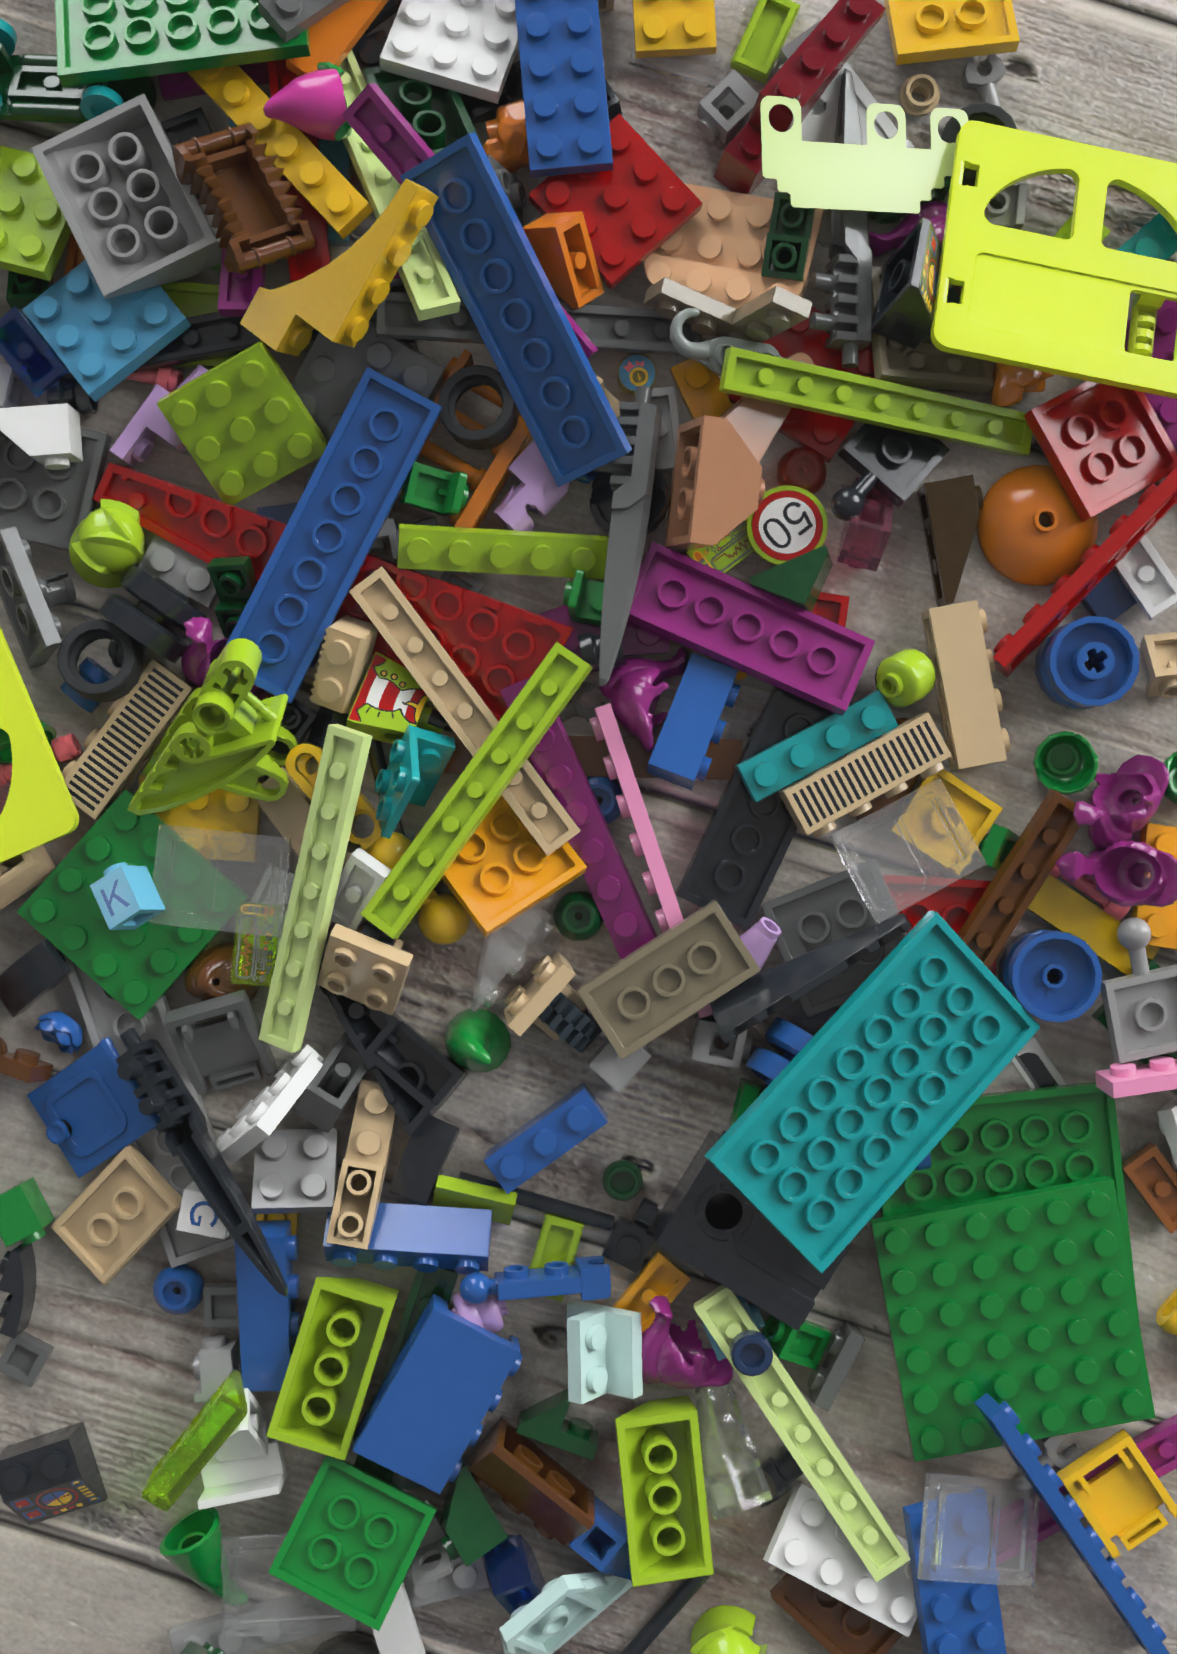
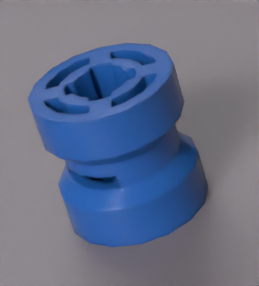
(92, 673)

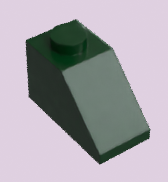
(468, 1521)

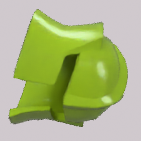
(107, 544)
(718, 1632)

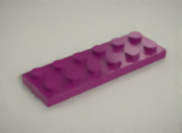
(749, 629)

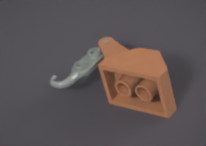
(718, 458)

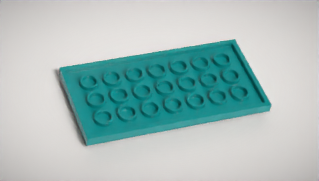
(873, 1091)

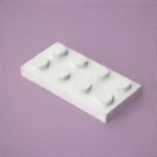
(818, 1552)

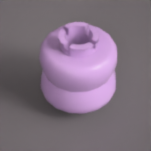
(485, 1314)

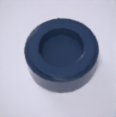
(751, 1353)

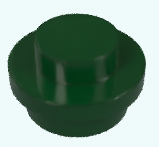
(622, 1180)

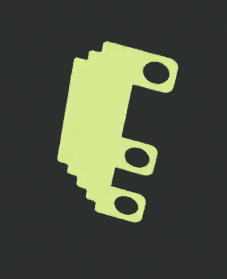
(853, 176)

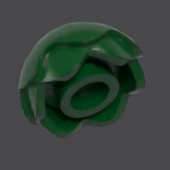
(565, 916)

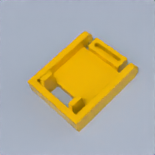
(1122, 1496)

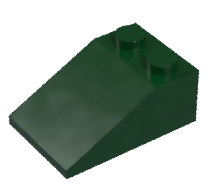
(431, 110)

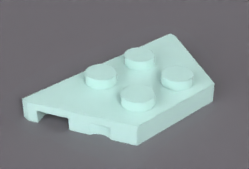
(560, 1612)

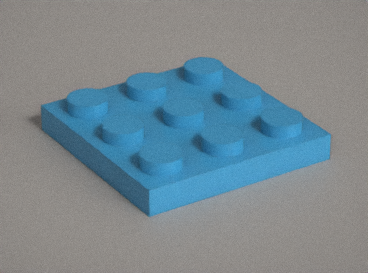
(100, 336)

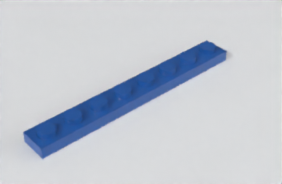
(1067, 1517)

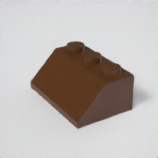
(533, 1483)

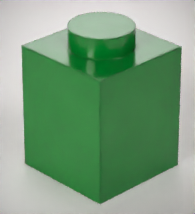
(23, 1214)

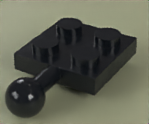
(888, 461)

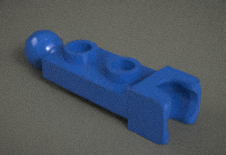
(587, 1278)

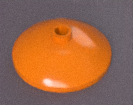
(1017, 541)

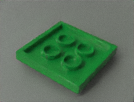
(353, 1541)

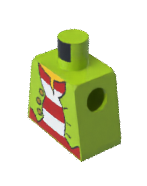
(391, 702)

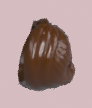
(210, 965)

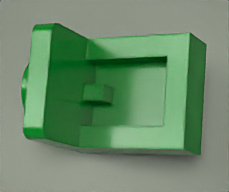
(435, 490)

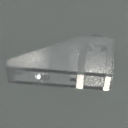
(729, 1459)

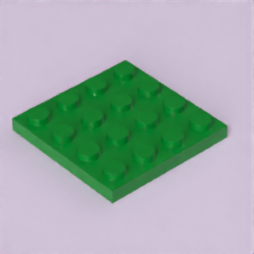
(127, 964)

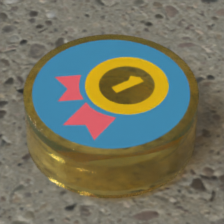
(636, 371)

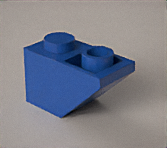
(605, 1542)

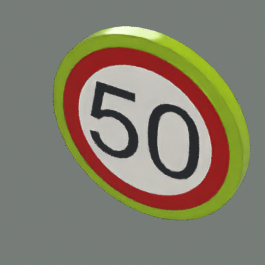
(787, 524)

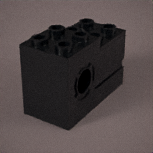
(735, 1245)

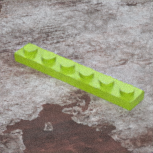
(501, 551)

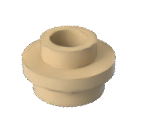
(925, 85)

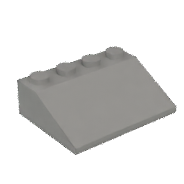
(126, 201)

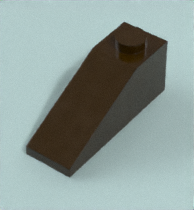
(949, 523)

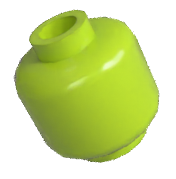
(905, 677)

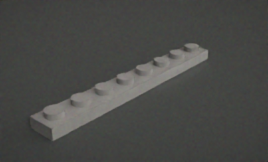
(211, 1628)

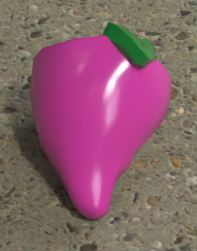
(313, 104)

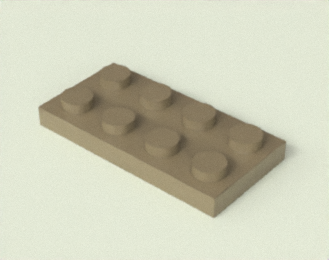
(668, 979)

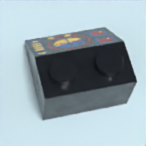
(909, 288)
(50, 1475)

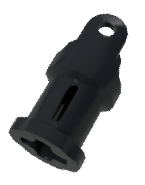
(783, 1472)

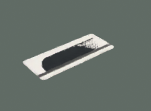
(1036, 1066)

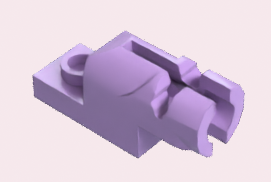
(136, 439)
(535, 491)

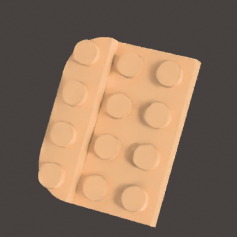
(725, 248)

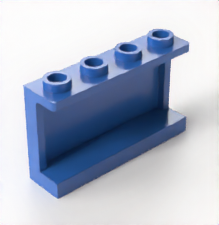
(436, 1397)

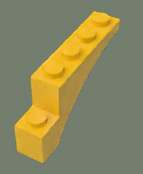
(348, 289)

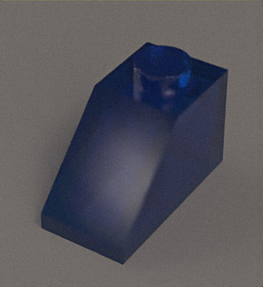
(29, 352)
(514, 1573)

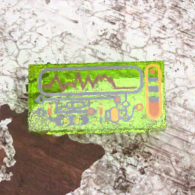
(253, 959)

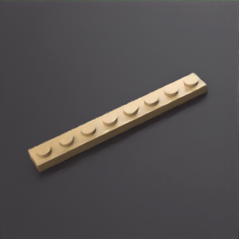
(459, 703)

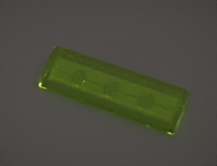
(197, 1443)

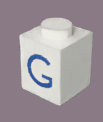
(198, 1216)

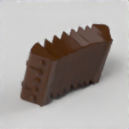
(245, 196)

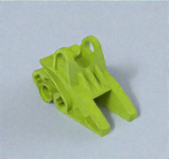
(219, 739)

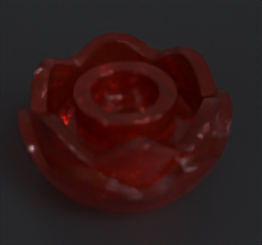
(809, 461)

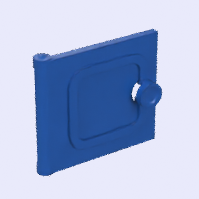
(97, 1107)

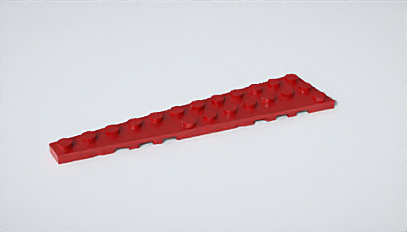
(483, 636)

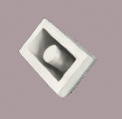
(45, 433)
(249, 1437)

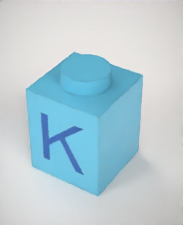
(127, 896)

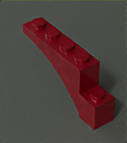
(803, 78)

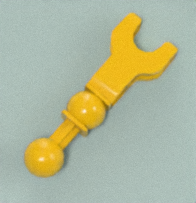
(441, 915)

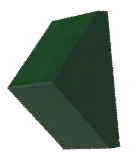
(798, 579)

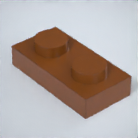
(1155, 1183)

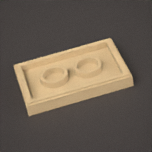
(118, 1214)

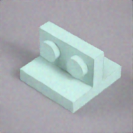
(603, 1352)

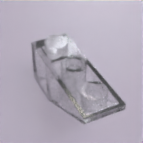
(504, 953)

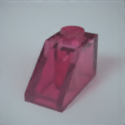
(866, 536)

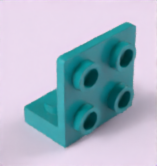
(411, 774)

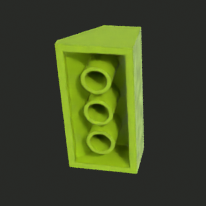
(332, 1364)
(664, 1491)

